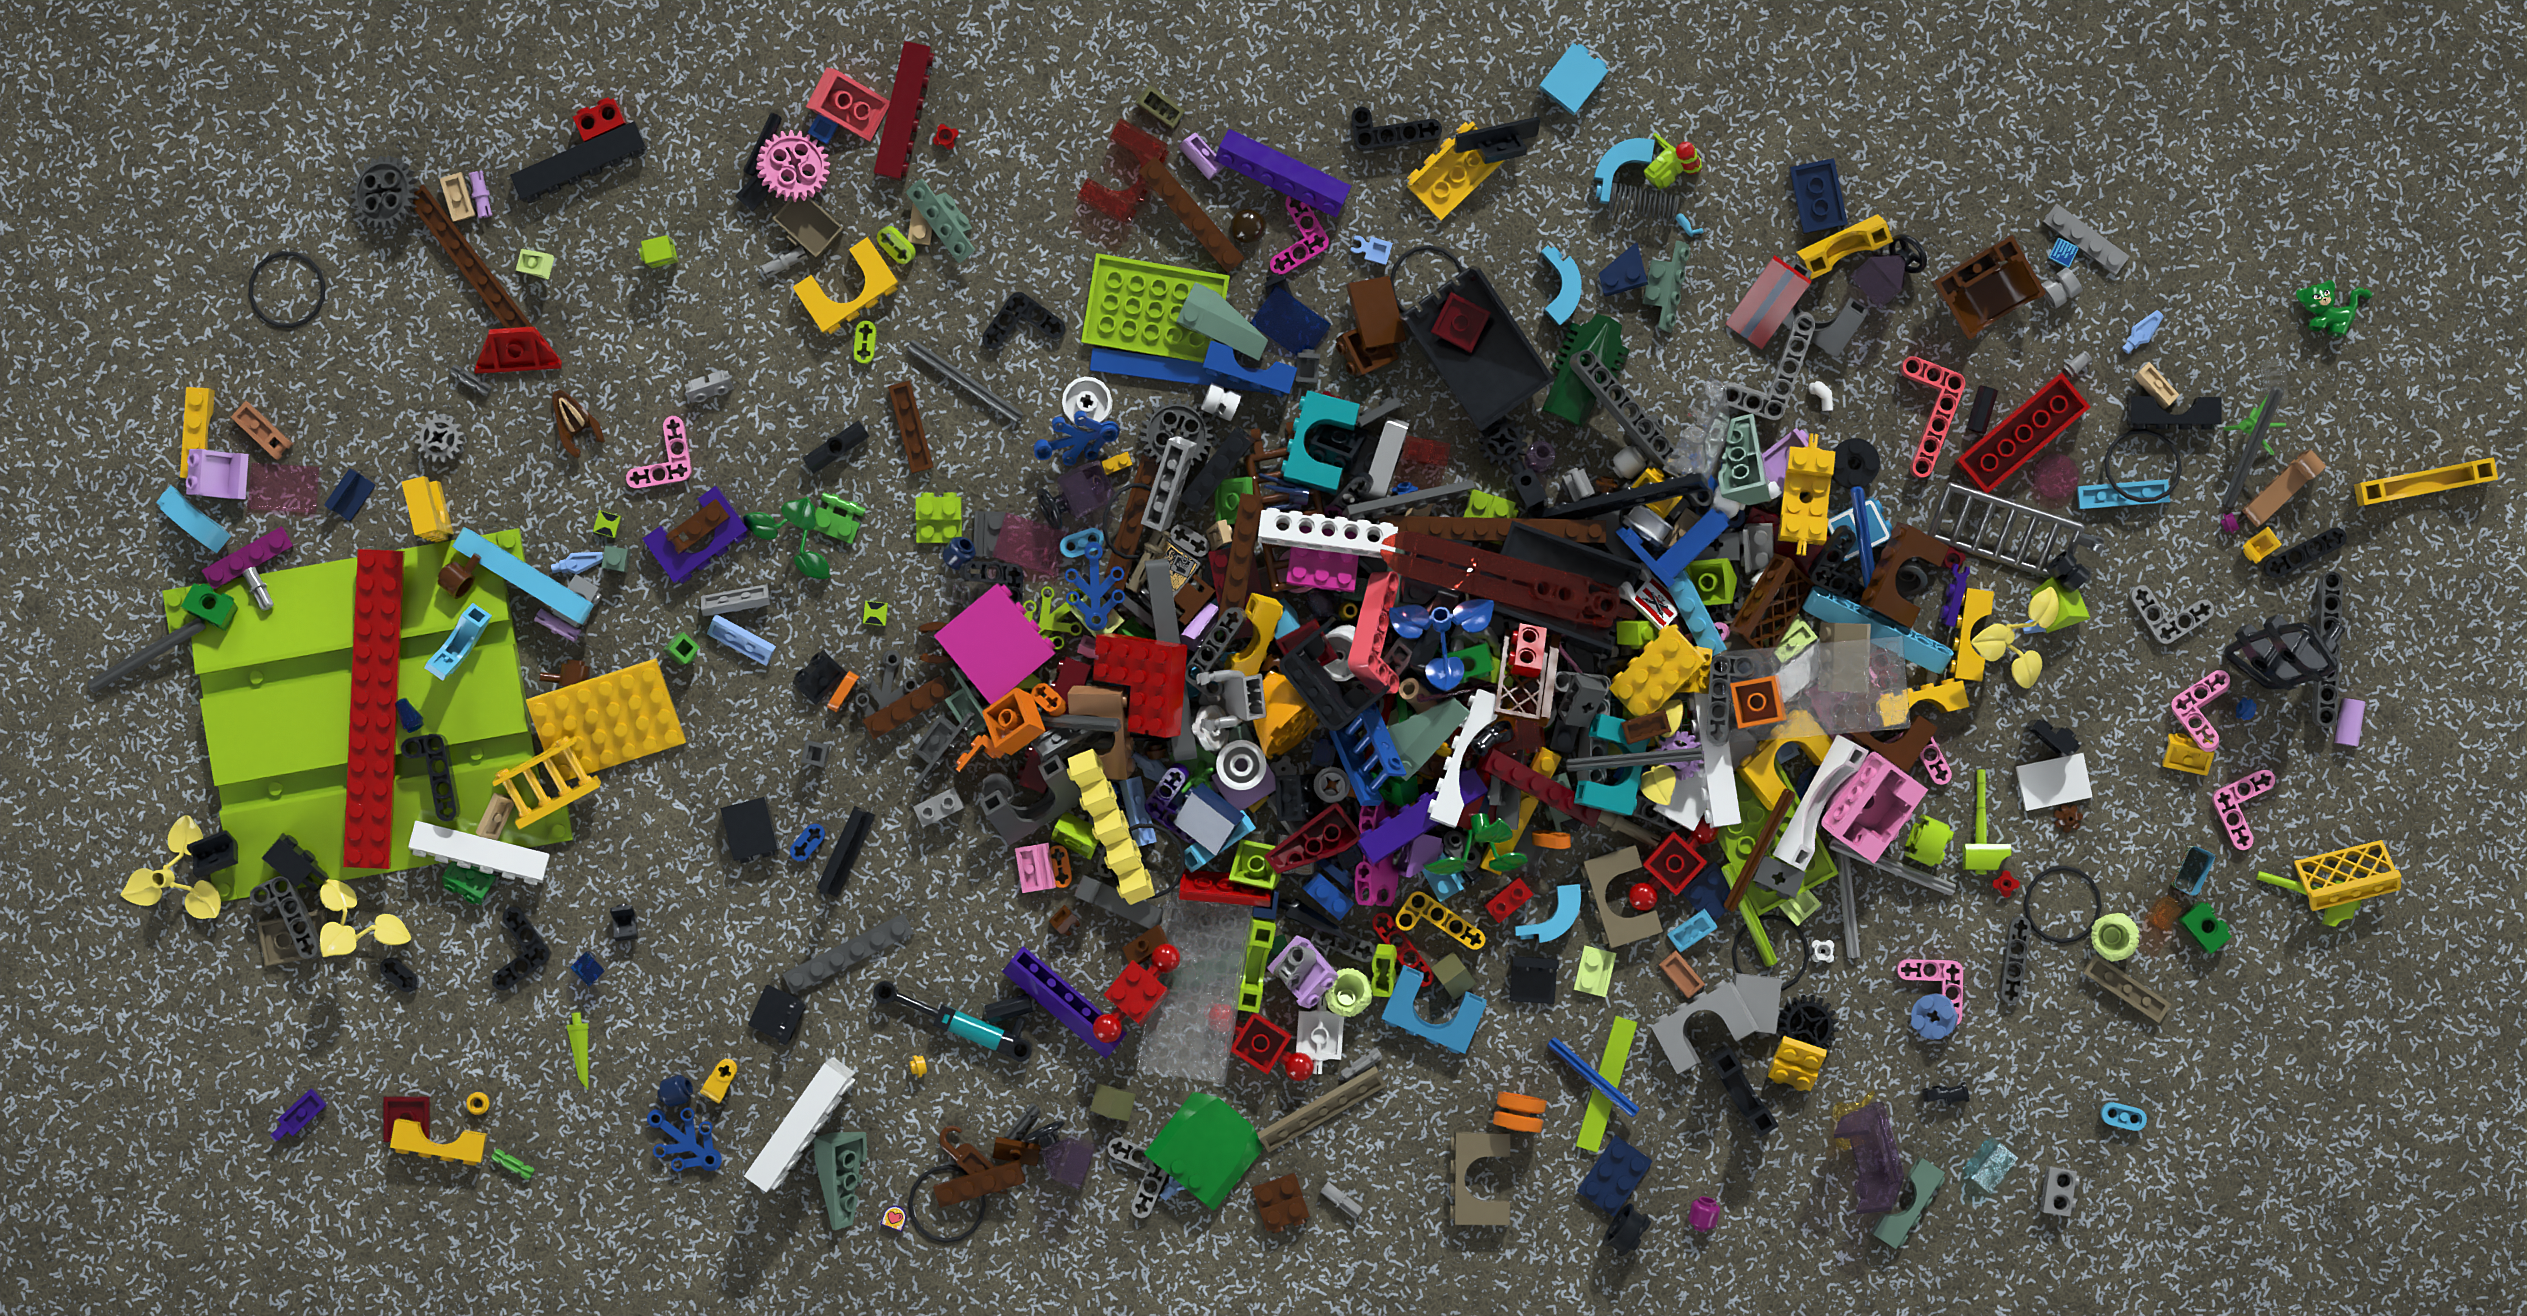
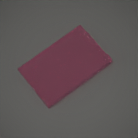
(283, 487)
(1029, 544)
(1467, 687)

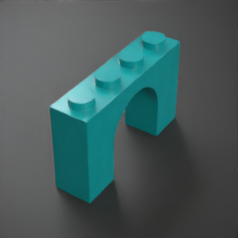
(1316, 411)
(1620, 796)

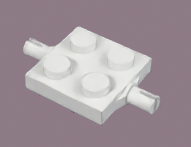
(1320, 1035)

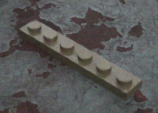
(1321, 1109)

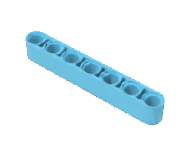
(524, 575)
(1917, 647)

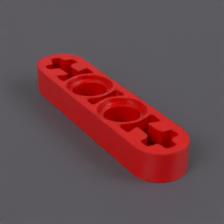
(1405, 947)

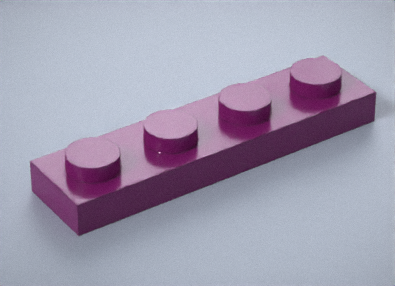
(246, 557)

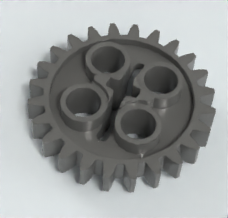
(385, 212)
(1158, 428)

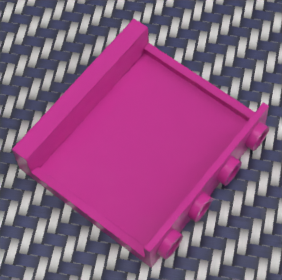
(995, 643)

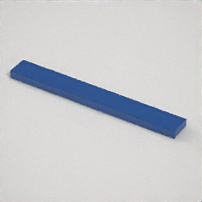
(1162, 369)

